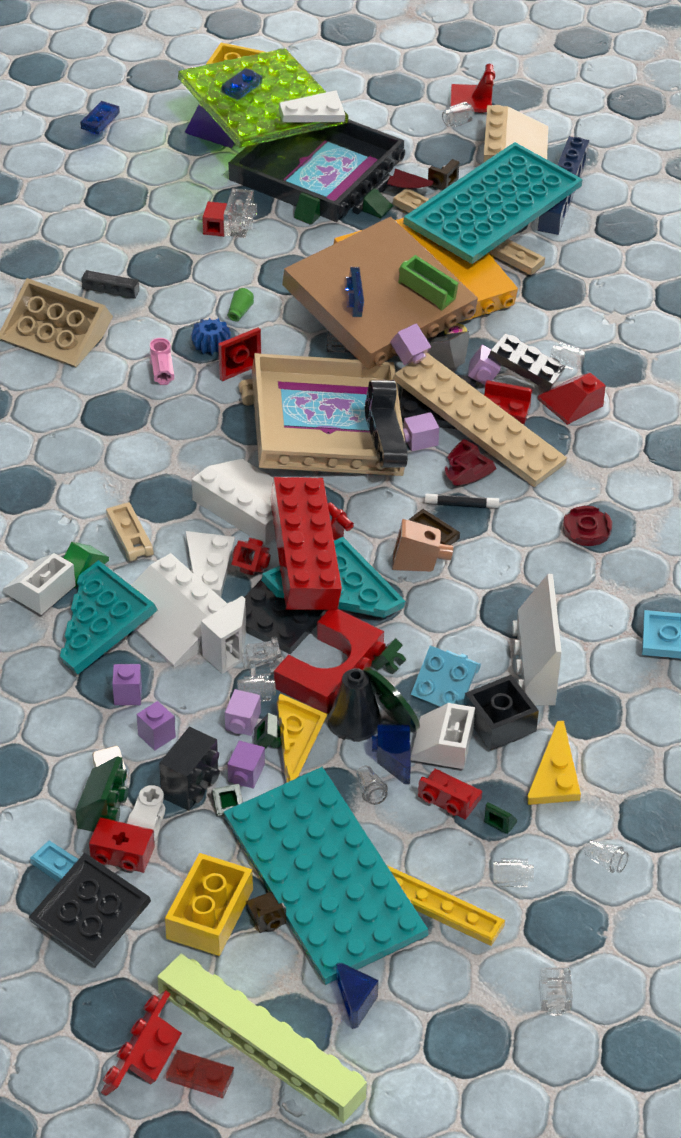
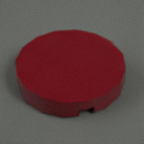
(587, 526)

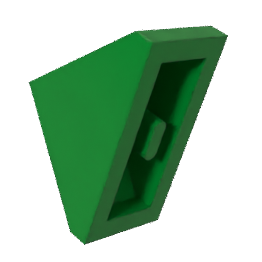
(82, 557)

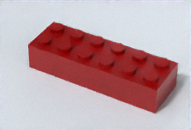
(305, 544)

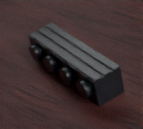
(110, 284)

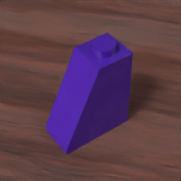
(206, 128)

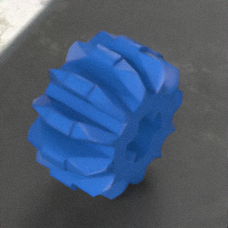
(209, 334)

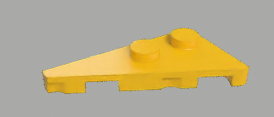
(298, 733)
(556, 775)

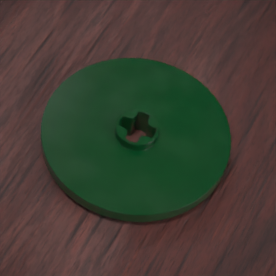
(392, 701)

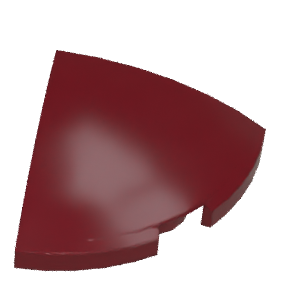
(408, 180)
(467, 464)

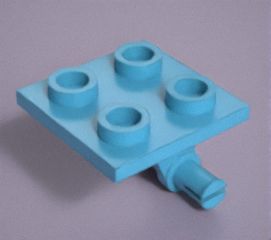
(444, 677)

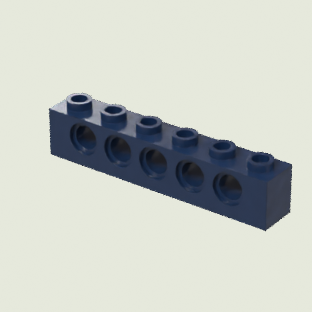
(573, 160)

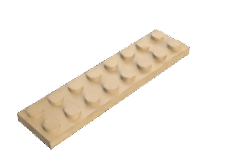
(481, 420)

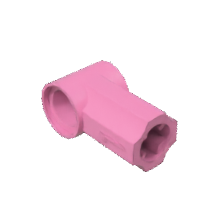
(161, 361)

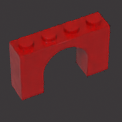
(319, 685)

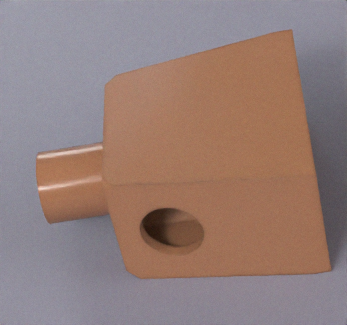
(418, 547)

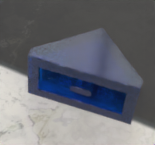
(357, 992)

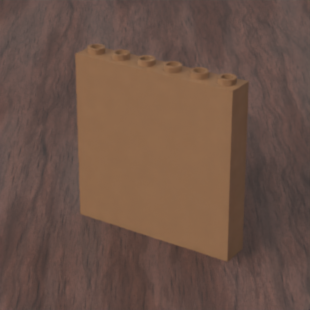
(388, 306)

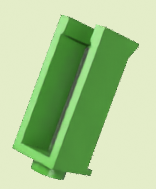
(428, 281)

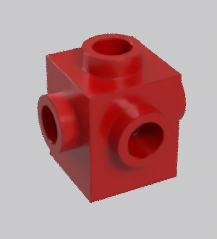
(243, 556)

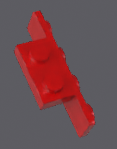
(148, 1048)

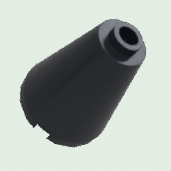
(354, 708)

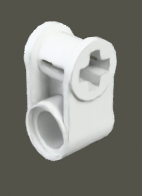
(148, 809)

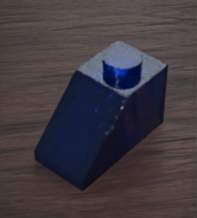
(394, 750)

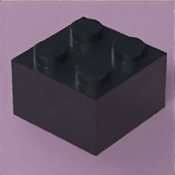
(502, 712)
(189, 768)

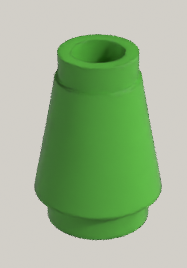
(240, 304)

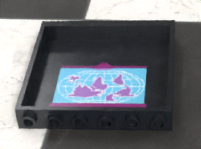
(326, 163)

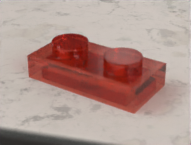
(200, 1074)

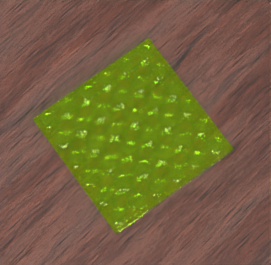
(255, 115)

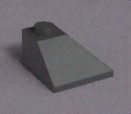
(449, 349)

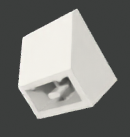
(42, 583)
(225, 635)
(444, 736)

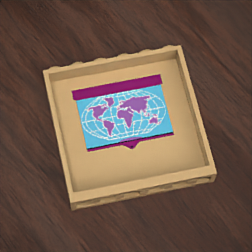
(315, 414)

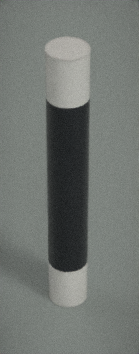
(462, 500)

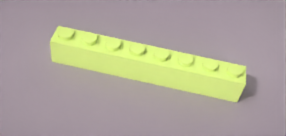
(263, 1038)

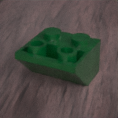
(102, 794)

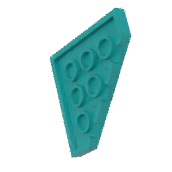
(361, 584)
(101, 616)

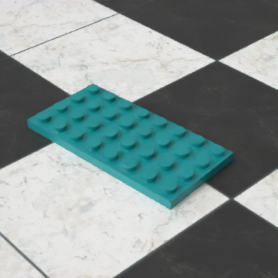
(492, 202)
(326, 874)

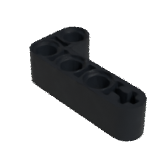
(384, 424)

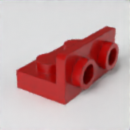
(511, 398)
(449, 793)

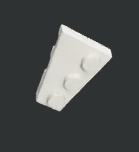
(315, 108)
(210, 558)

